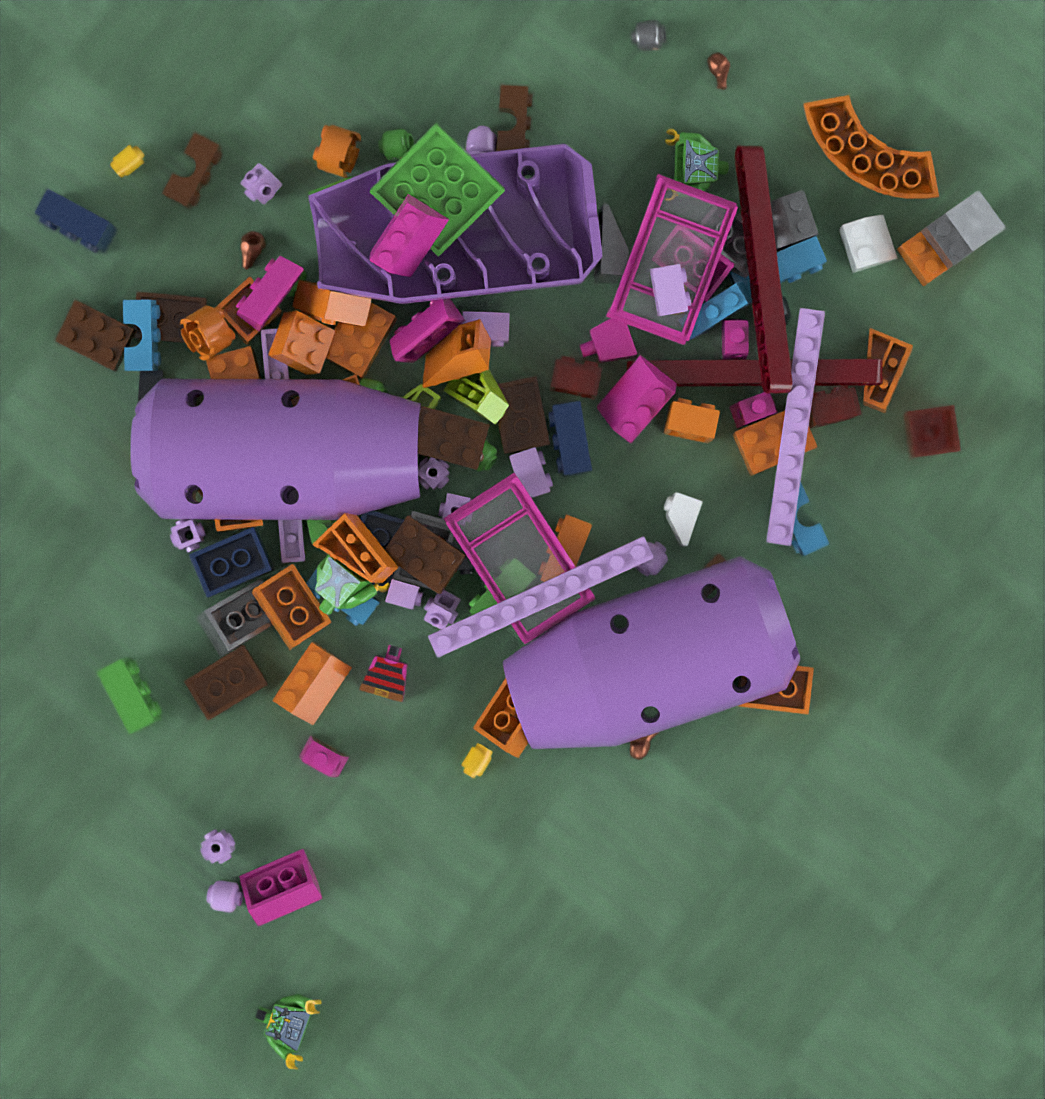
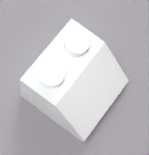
(867, 242)
(682, 515)

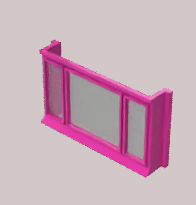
(677, 228)
(514, 551)

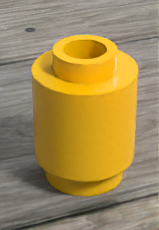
(127, 160)
(476, 760)

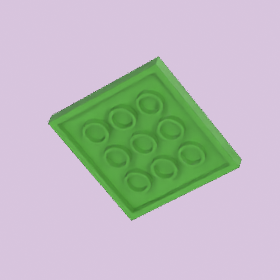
(444, 179)

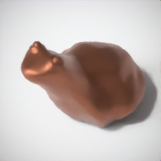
(719, 67)
(251, 247)
(640, 747)

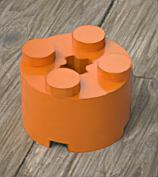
(337, 150)
(207, 332)

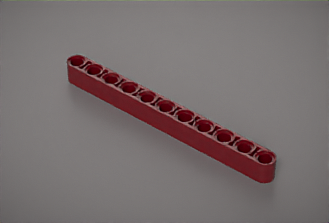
(763, 269)
(747, 372)

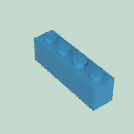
(793, 262)

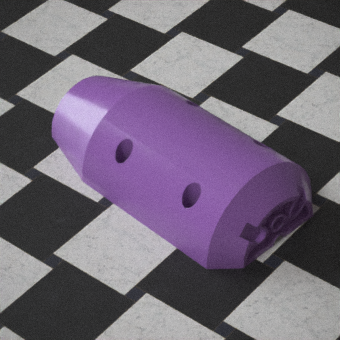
(531, 226)
(249, 449)
(677, 653)

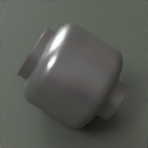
(649, 35)

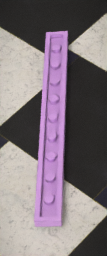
(795, 427)
(289, 530)
(540, 596)

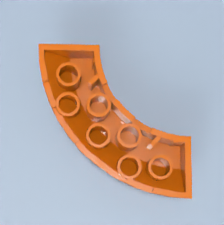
(867, 158)

